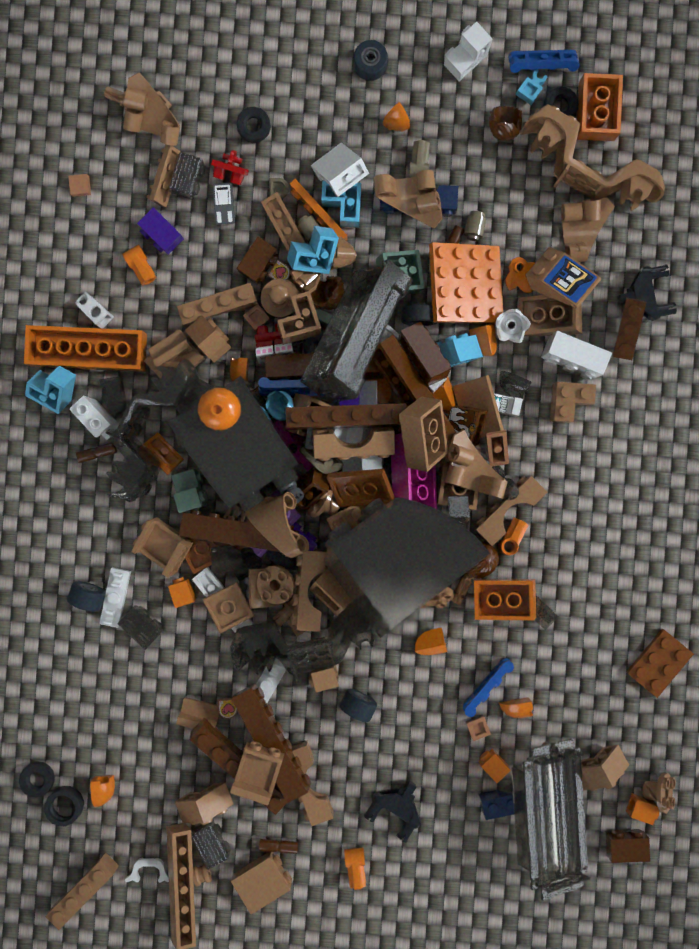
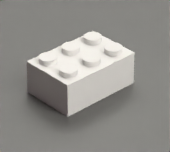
(576, 355)

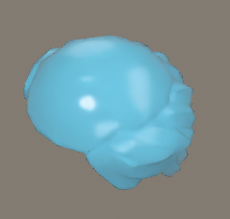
(277, 403)

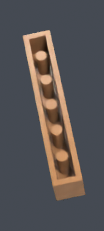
(181, 886)

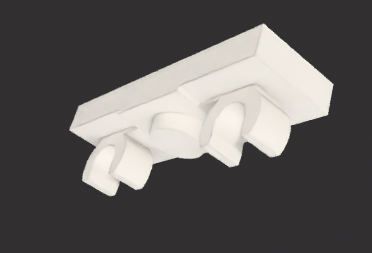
(115, 597)
(269, 680)

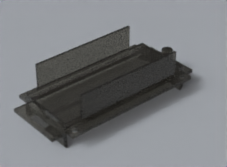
(551, 818)

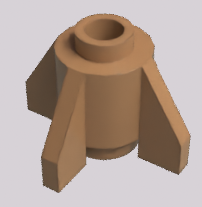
(343, 255)
(304, 280)

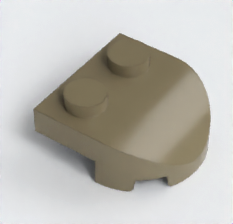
(327, 466)

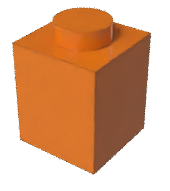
(182, 592)
(494, 765)
(642, 809)

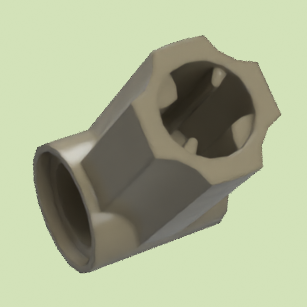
(420, 156)

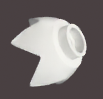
(513, 334)

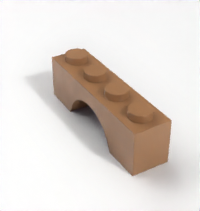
(216, 304)
(378, 442)
(492, 527)
(305, 615)
(317, 805)
(88, 885)

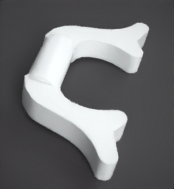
(148, 862)

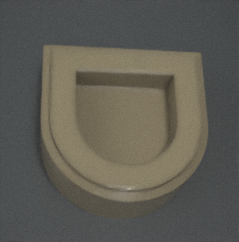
(279, 185)

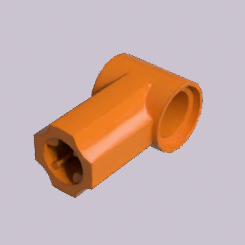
(138, 262)
(514, 535)
(355, 863)

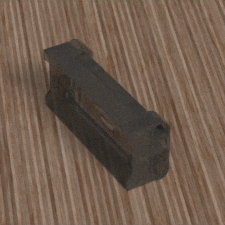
(355, 332)

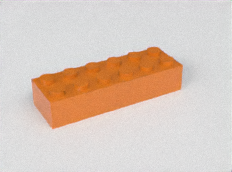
(85, 348)

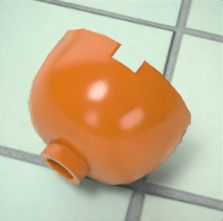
(219, 408)

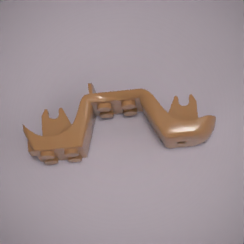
(559, 134)

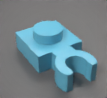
(531, 88)

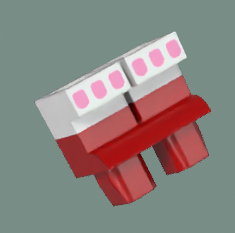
(267, 341)

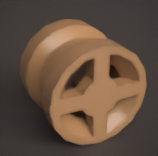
(201, 875)

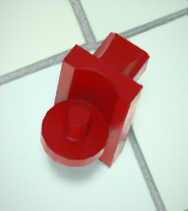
(237, 172)

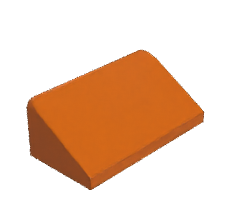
(164, 453)

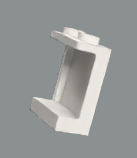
(340, 169)
(94, 417)

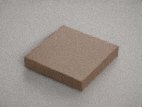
(228, 607)

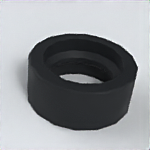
(417, 313)
(53, 816)

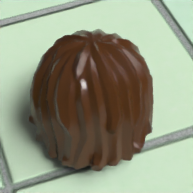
(505, 122)
(328, 293)
(485, 566)

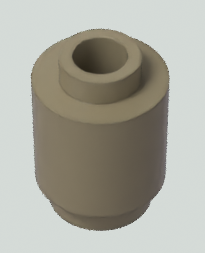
(475, 225)
(306, 226)

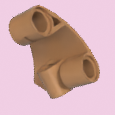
(148, 112)
(412, 196)
(582, 224)
(471, 470)
(272, 522)

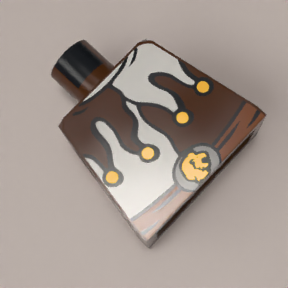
(468, 419)

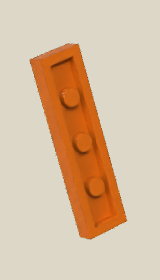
(312, 206)

